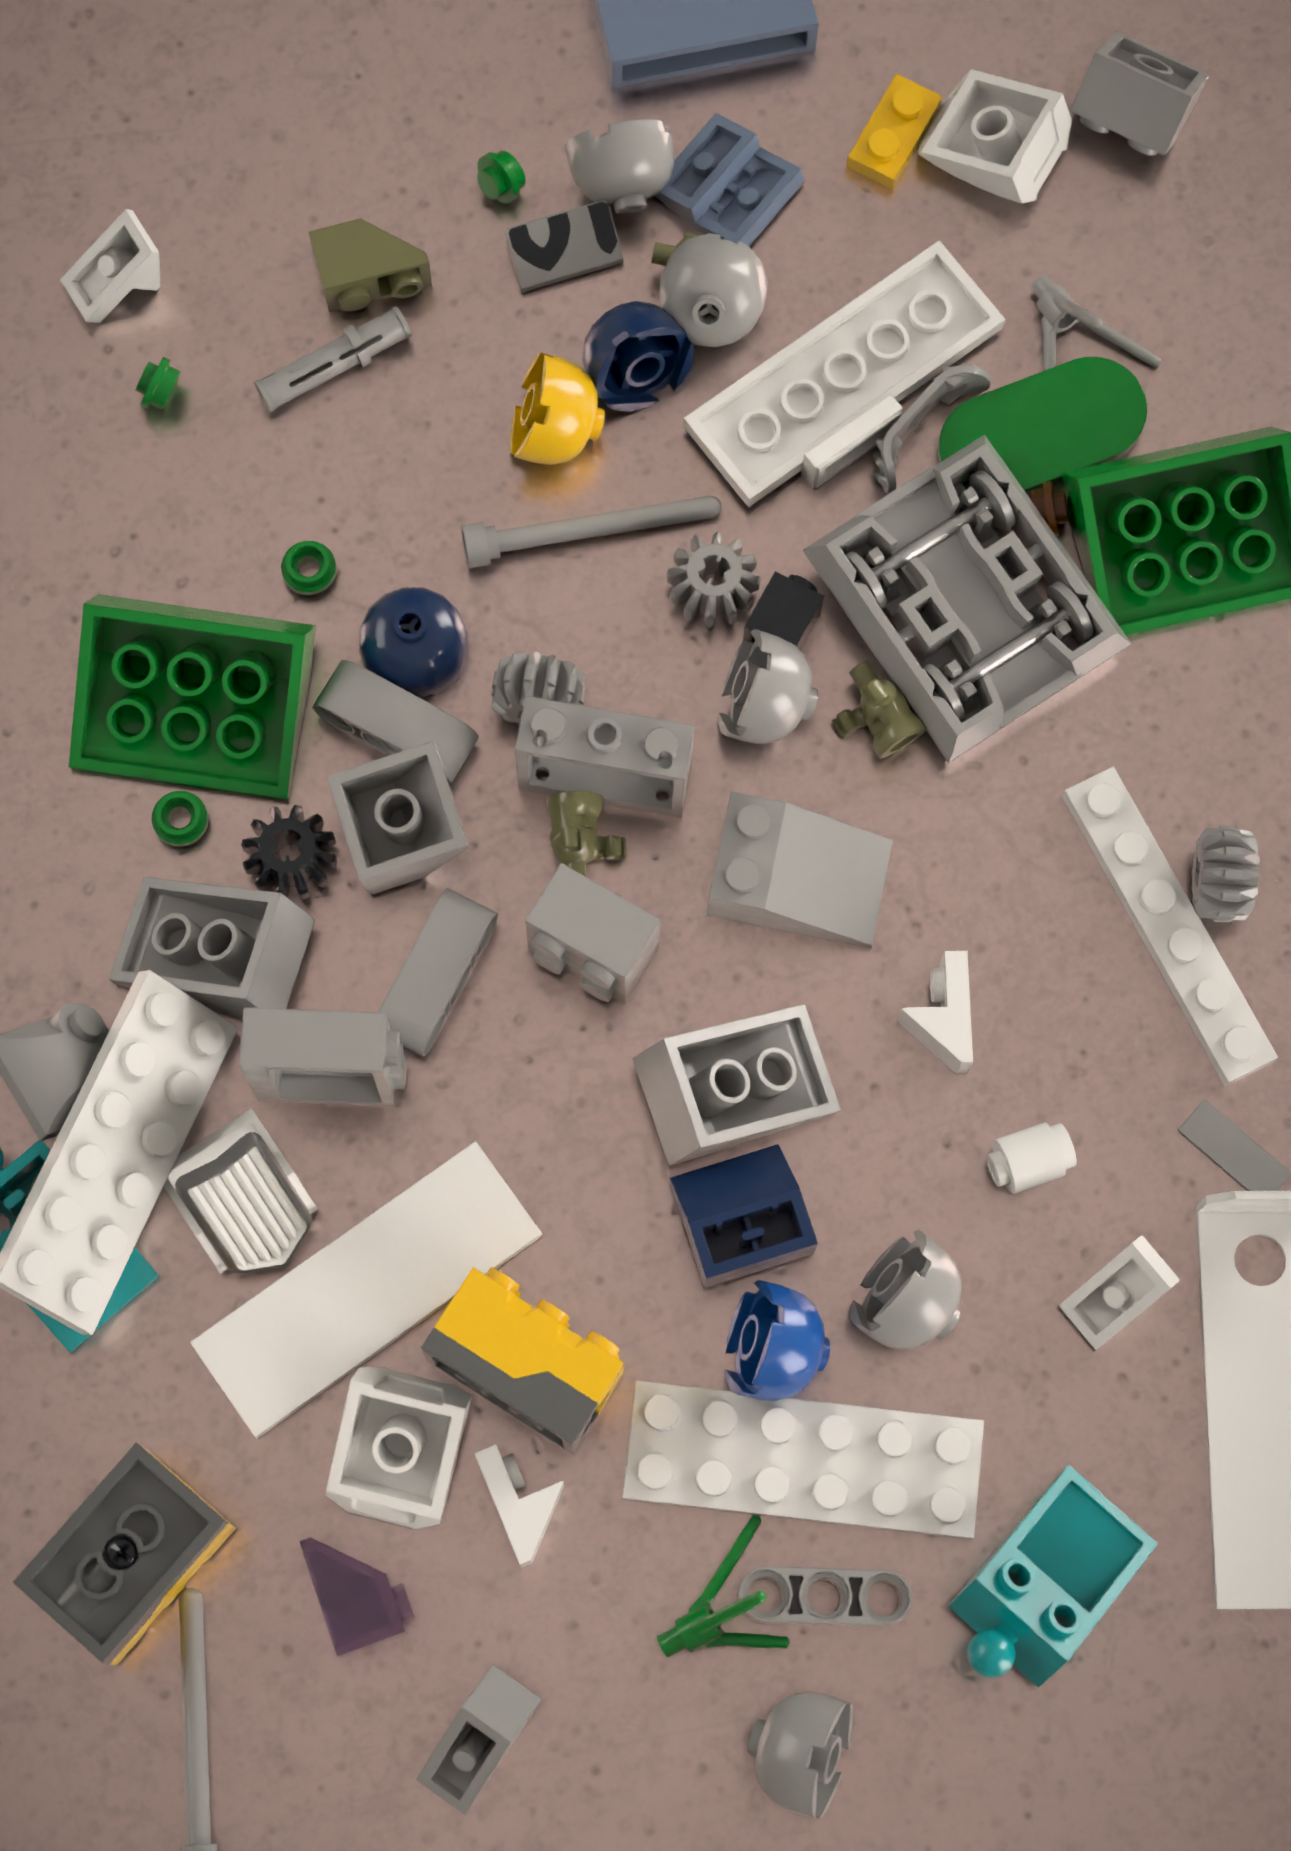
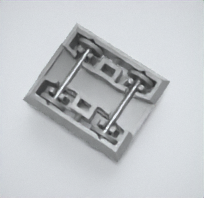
(966, 598)

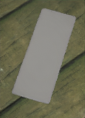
(1233, 1150)

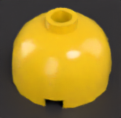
(556, 412)

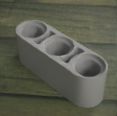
(391, 716)
(437, 969)
(852, 1589)

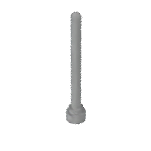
(486, 543)
(194, 1722)

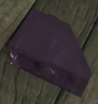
(355, 1599)

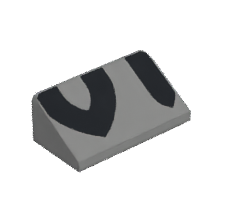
(563, 245)

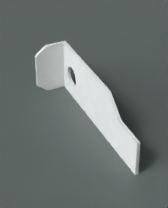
(1247, 1400)

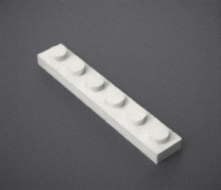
(1169, 926)

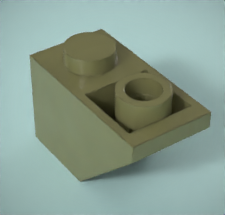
(366, 264)

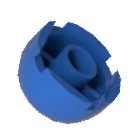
(776, 1343)

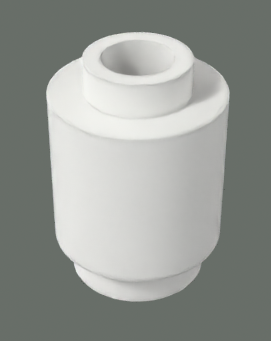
(1031, 1157)

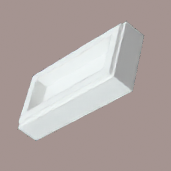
(850, 442)

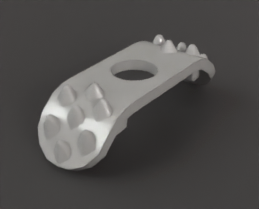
(946, 388)

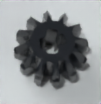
(290, 831)

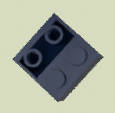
(743, 1215)

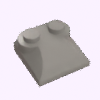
(50, 1063)

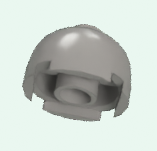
(623, 164)
(714, 289)
(767, 690)
(910, 1294)
(801, 1751)

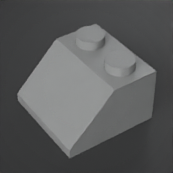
(1138, 94)
(398, 817)

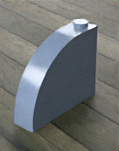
(685, 37)

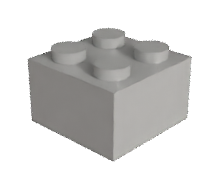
(591, 935)

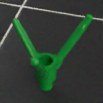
(703, 1625)

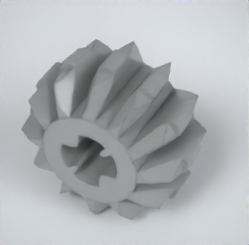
(705, 597)
(534, 677)
(1225, 874)

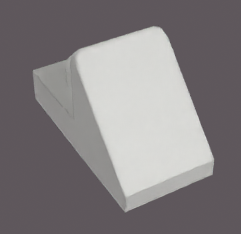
(112, 268)
(946, 1028)
(1119, 1292)
(524, 1517)

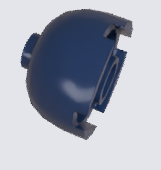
(635, 354)
(414, 641)

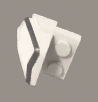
(241, 1197)

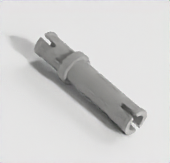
(332, 359)

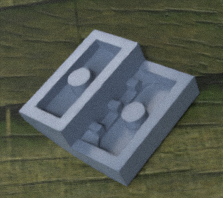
(729, 182)

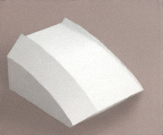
(998, 135)
(397, 1447)

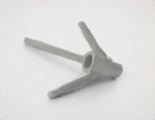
(1062, 314)

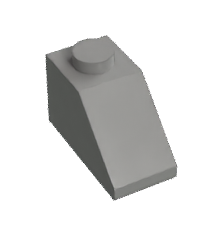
(478, 1739)

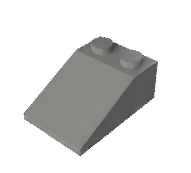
(798, 871)
(215, 943)
(735, 1083)

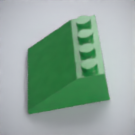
(1186, 529)
(190, 695)

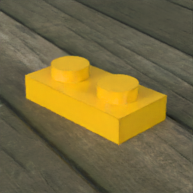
(894, 131)

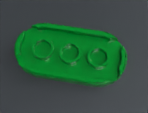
(1053, 420)

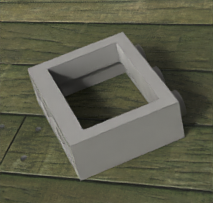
(604, 753)
(321, 1056)

